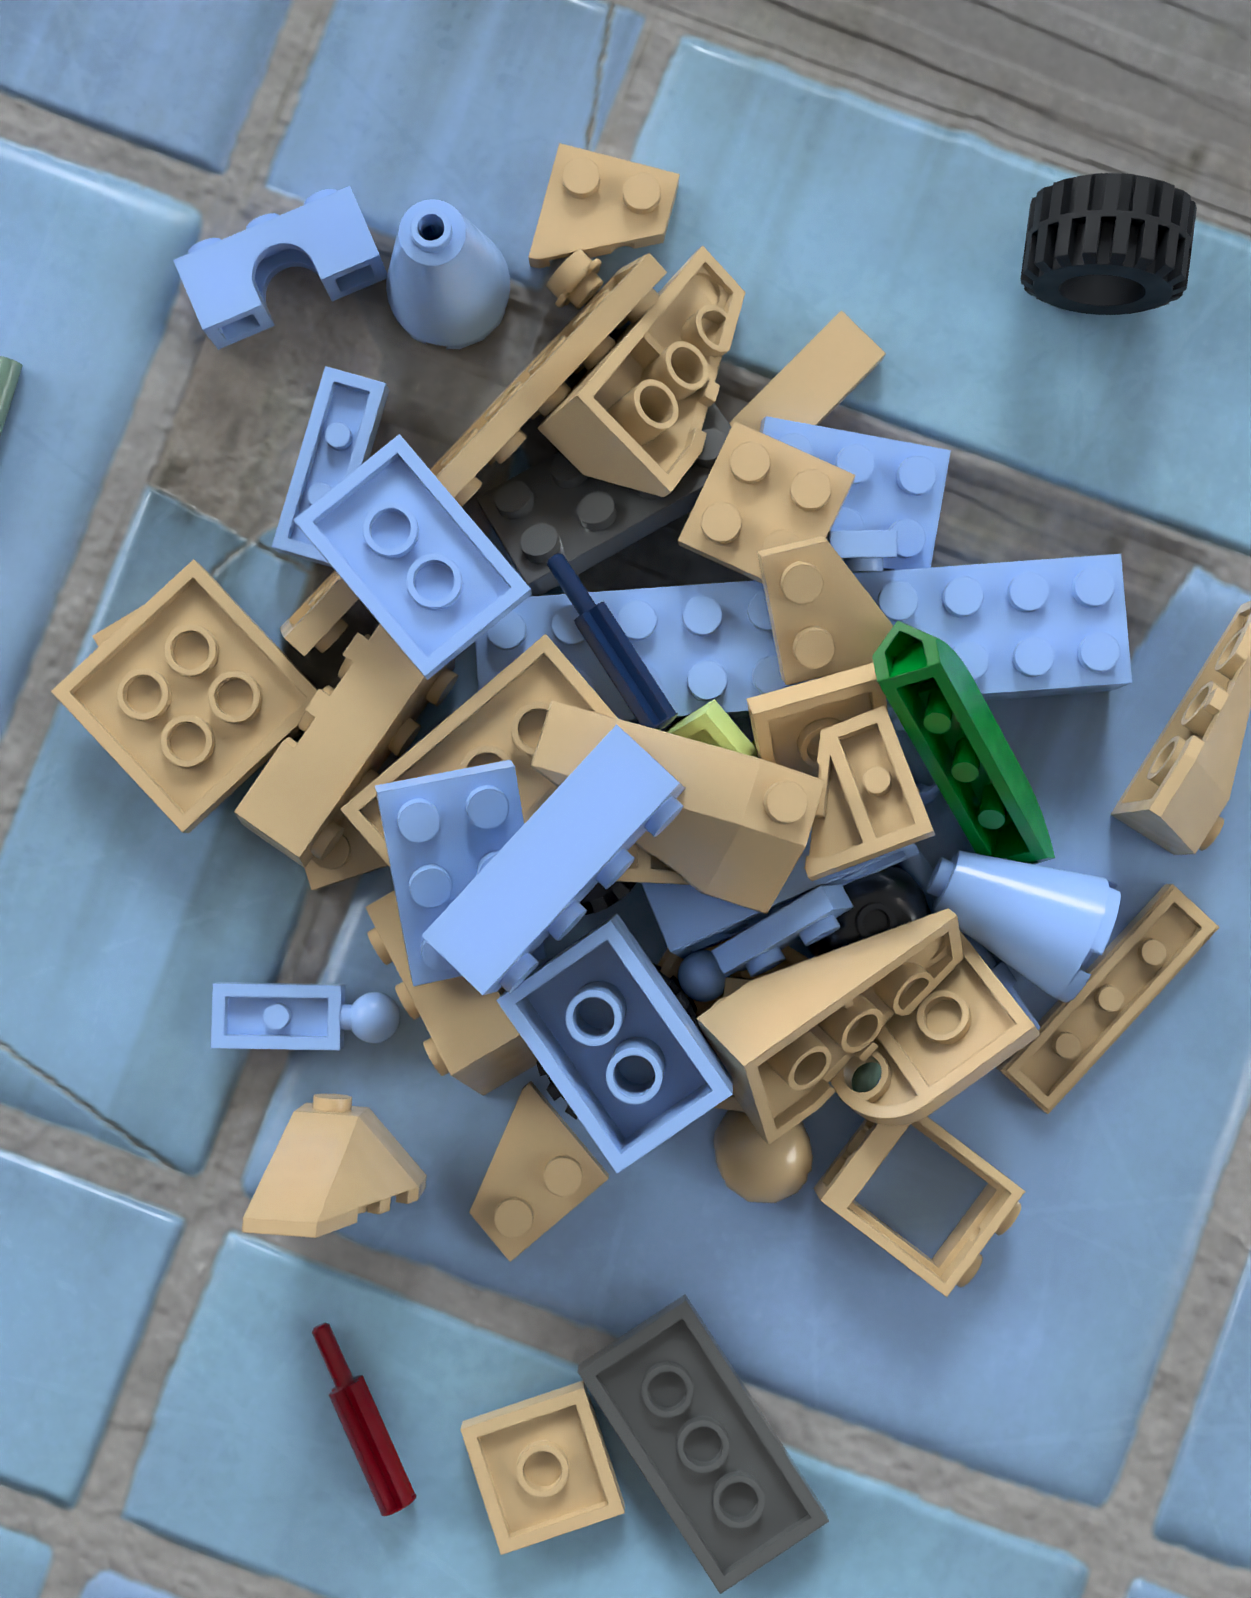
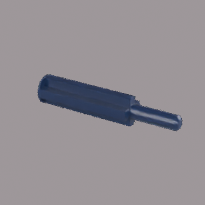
(614, 650)

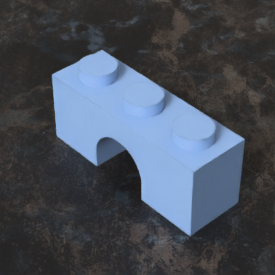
(231, 274)

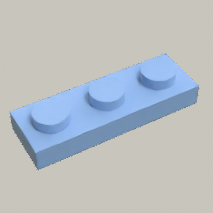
(333, 446)

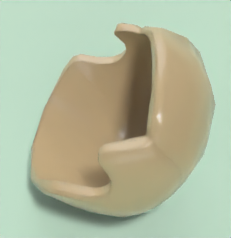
(757, 1169)

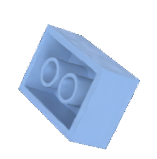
(617, 1043)

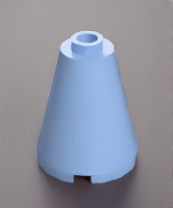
(446, 277)
(1029, 915)

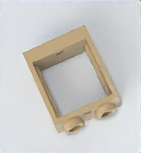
(959, 1255)

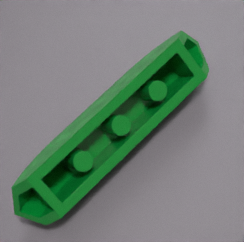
(961, 745)

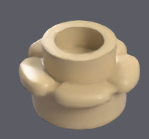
(576, 280)

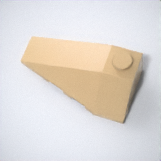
(646, 400)
(1195, 759)
(739, 816)
(805, 1022)
(329, 1170)

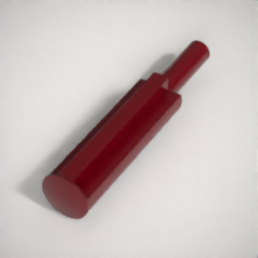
(365, 1428)

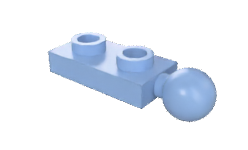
(760, 946)
(297, 1016)

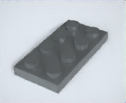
(586, 518)
(702, 1444)

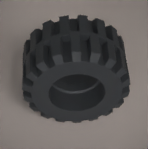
(1108, 244)

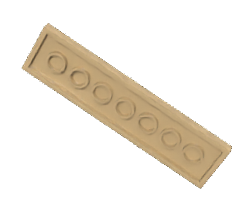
(498, 429)

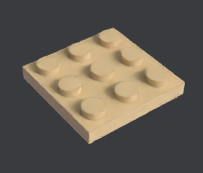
(188, 696)

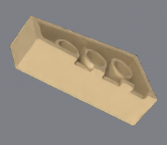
(343, 746)

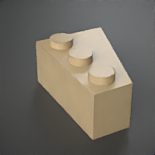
(466, 1028)

